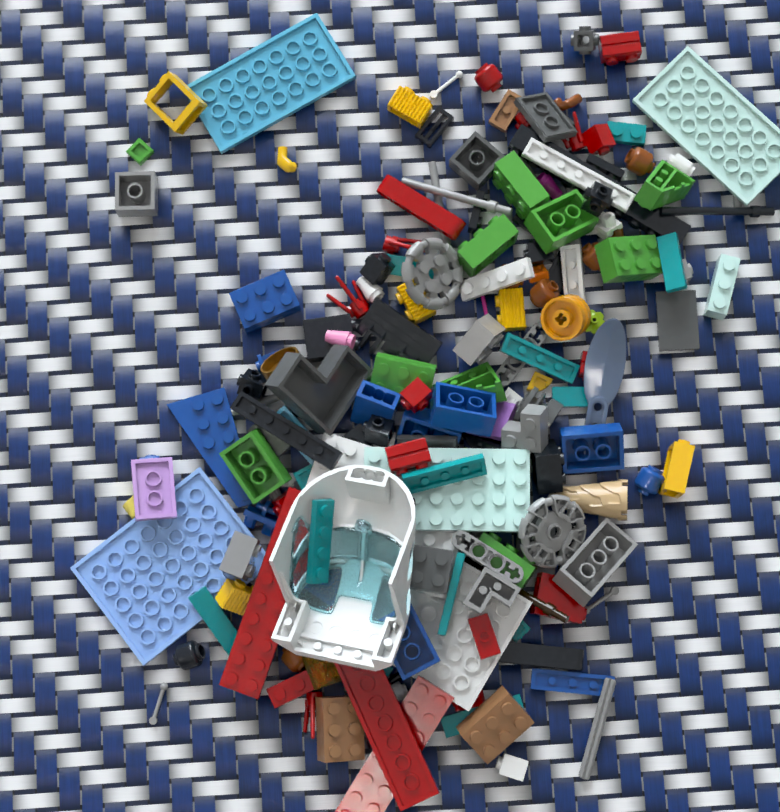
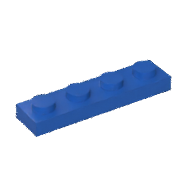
(567, 681)

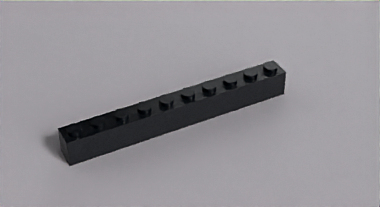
(637, 217)

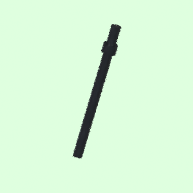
(752, 211)

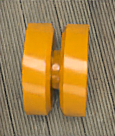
(576, 314)

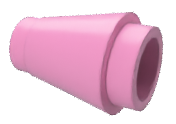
(340, 338)

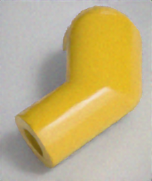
(283, 162)

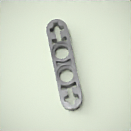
(502, 370)
(488, 555)

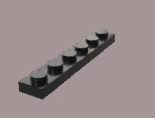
(286, 430)

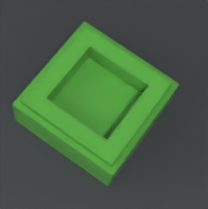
(140, 151)

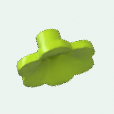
(594, 325)

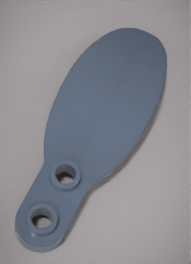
(604, 369)

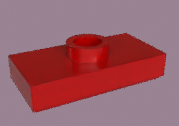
(484, 636)

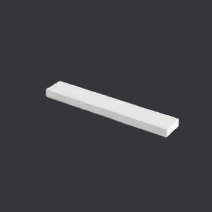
(574, 172)

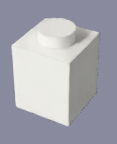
(512, 766)

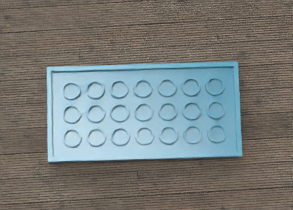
(271, 82)

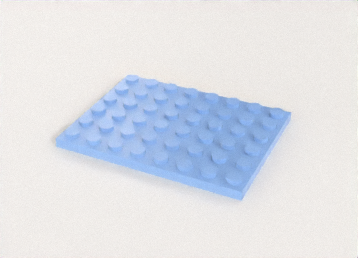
(154, 565)

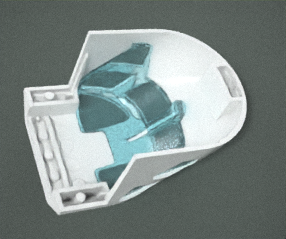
(367, 597)

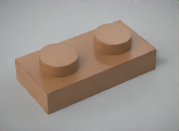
(504, 112)

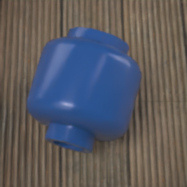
(649, 480)

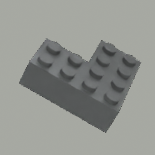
(322, 393)

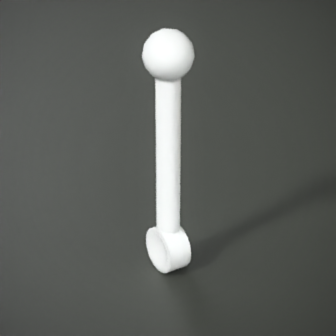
(433, 94)

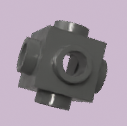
(577, 40)

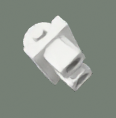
(607, 225)

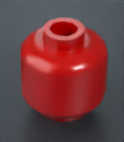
(488, 78)

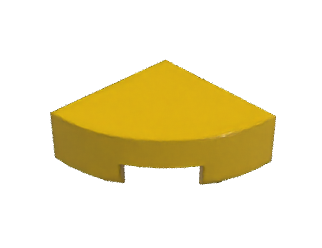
(540, 381)

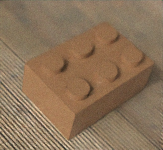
(495, 724)
(338, 730)

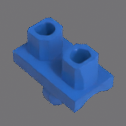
(261, 514)

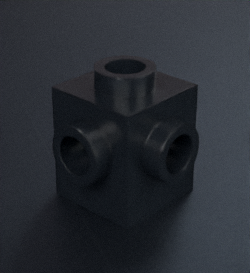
(597, 199)
(252, 384)

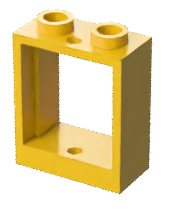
(188, 115)
(677, 468)

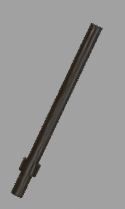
(548, 608)

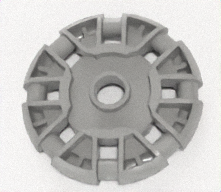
(442, 274)
(541, 531)

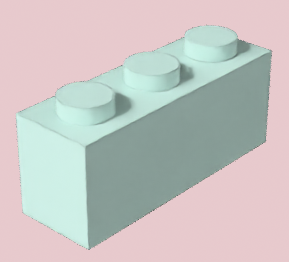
(722, 287)

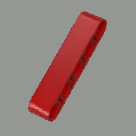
(421, 207)

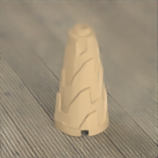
(601, 498)

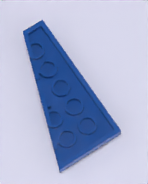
(212, 429)

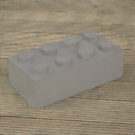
(594, 562)

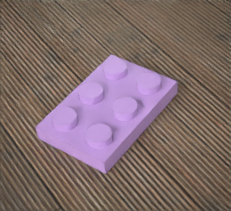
(153, 489)

